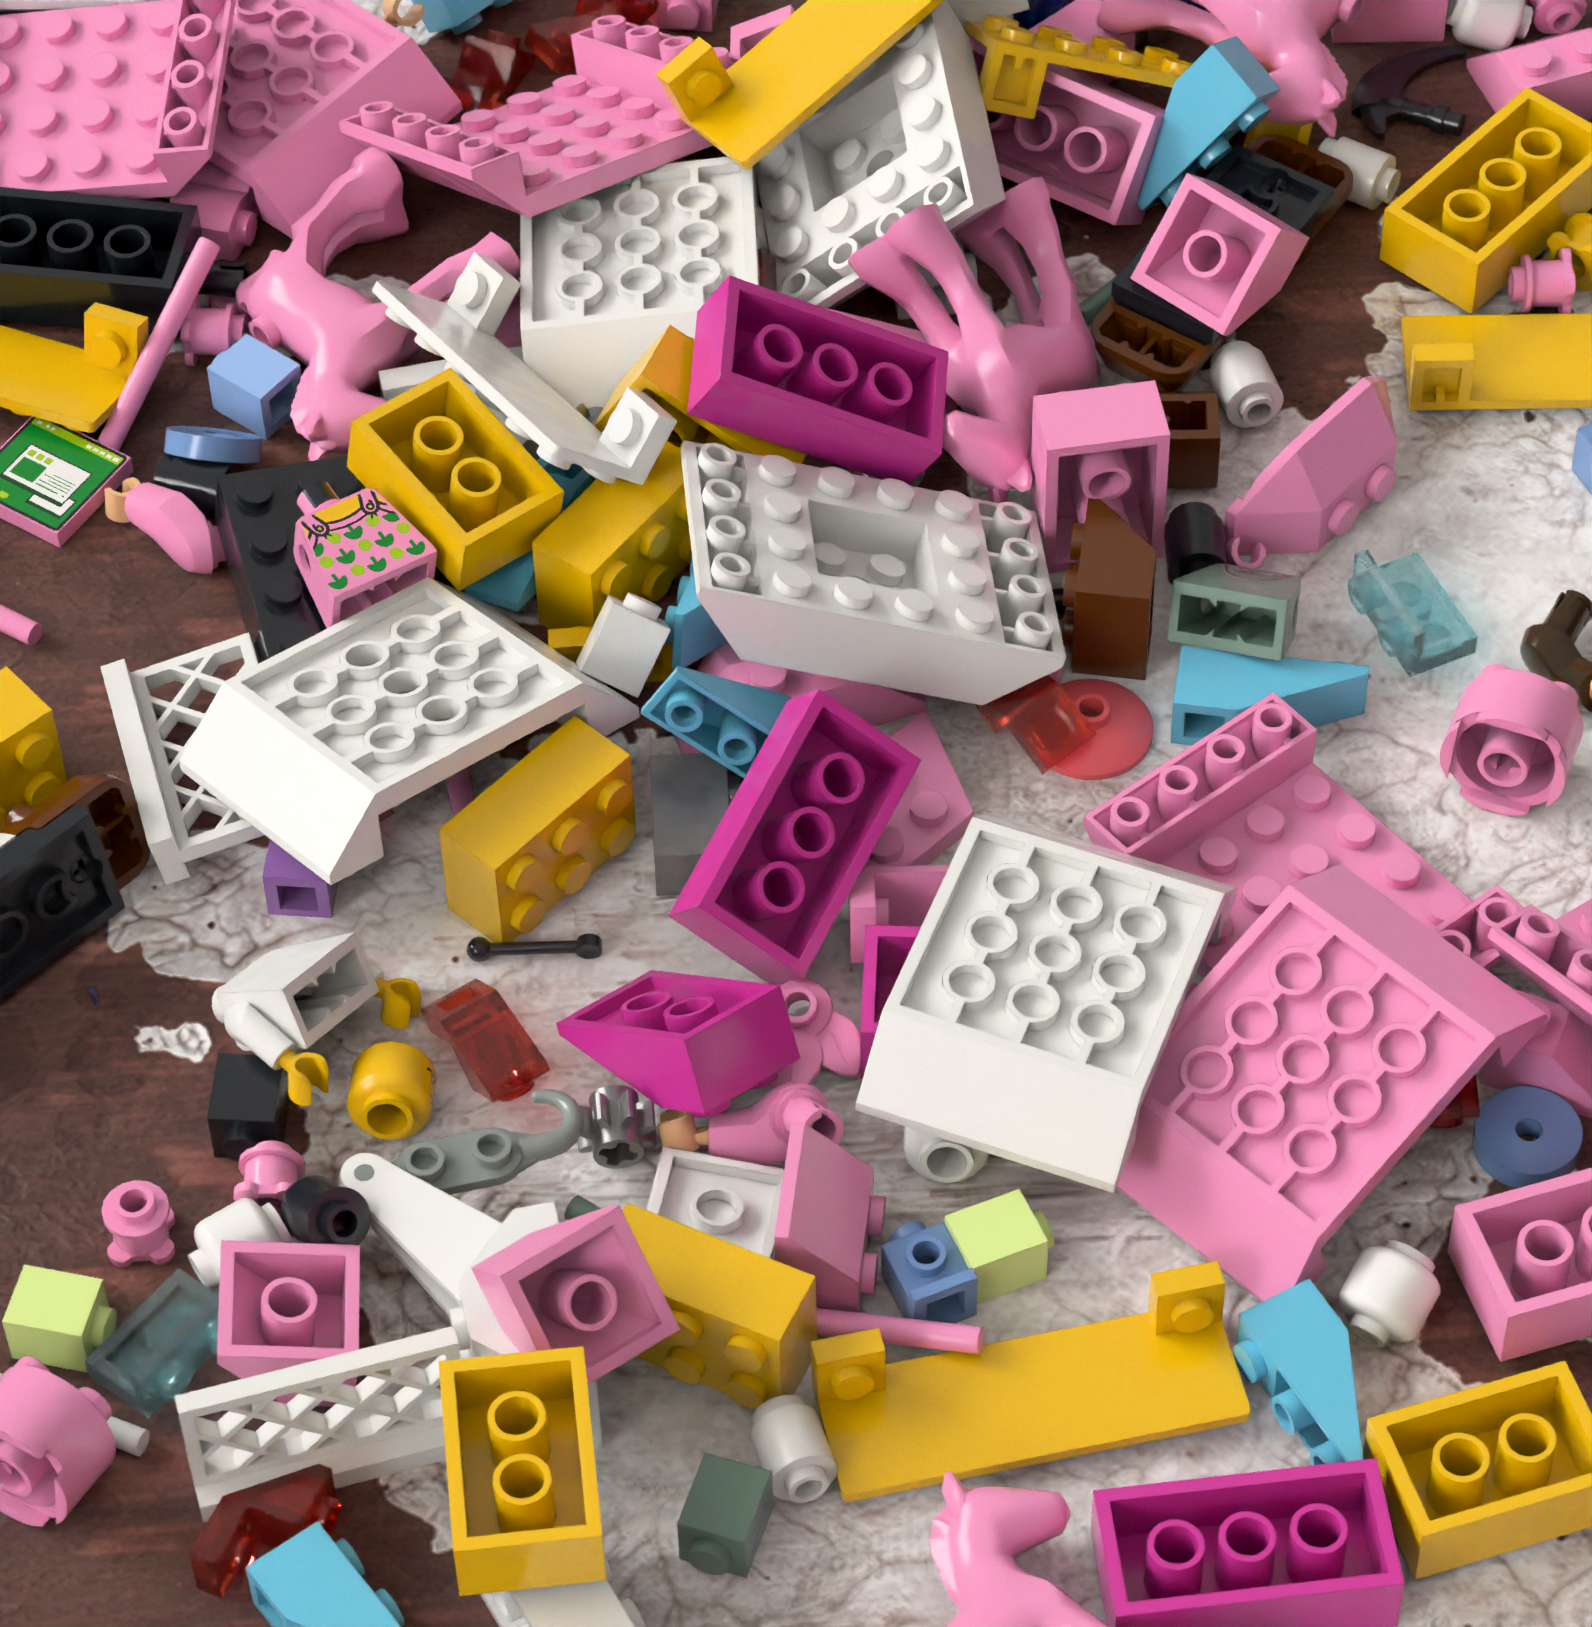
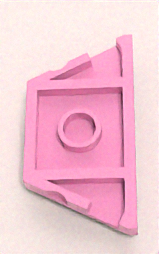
(933, 807)

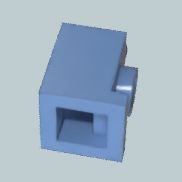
(928, 1274)

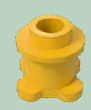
(1578, 238)

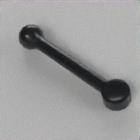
(586, 946)

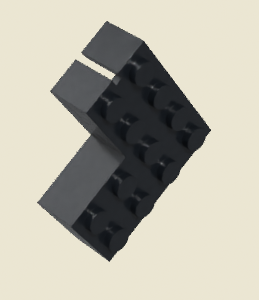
(257, 533)

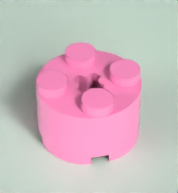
(1512, 740)
(50, 1443)

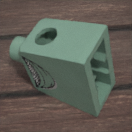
(1246, 610)

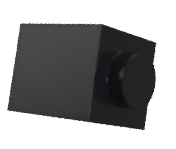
(246, 1104)

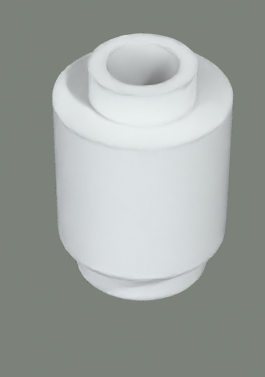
(1372, 170)
(1245, 384)
(793, 1448)

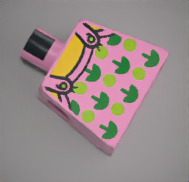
(356, 550)

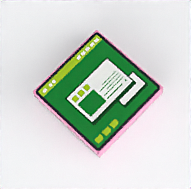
(56, 478)

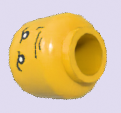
(391, 1090)

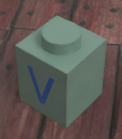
(725, 1516)

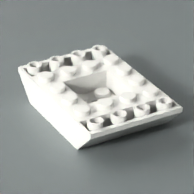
(881, 147)
(869, 576)

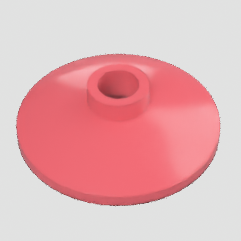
(1121, 727)

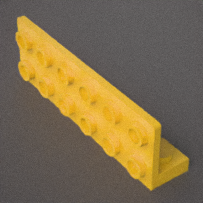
(1019, 59)
(785, 74)
(1498, 361)
(71, 382)
(1030, 1394)

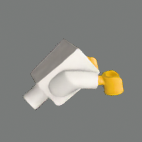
(299, 996)

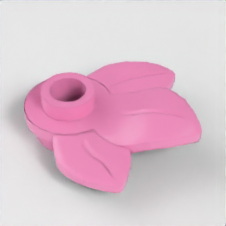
(821, 1036)

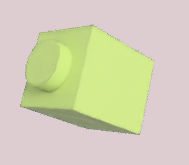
(1002, 1243)
(57, 1317)

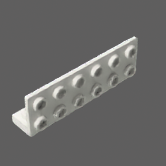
(464, 336)

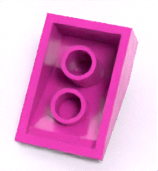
(687, 1038)

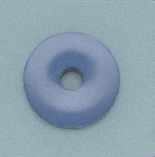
(213, 444)
(1529, 1112)

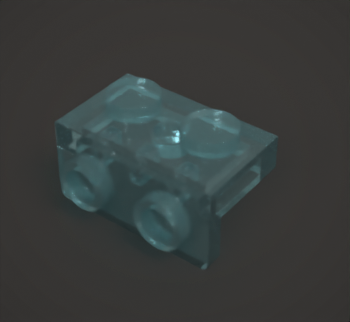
(1410, 612)
(159, 1345)

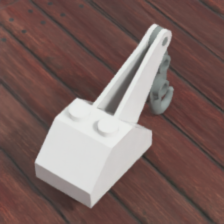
(445, 1237)

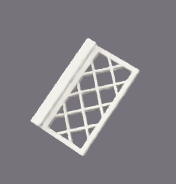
(148, 753)
(358, 1437)

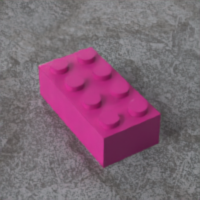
(818, 382)
(795, 838)
(1250, 1550)

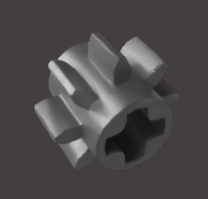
(617, 1126)

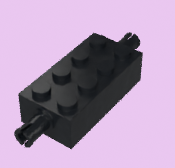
(89, 249)

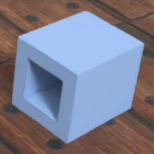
(254, 385)

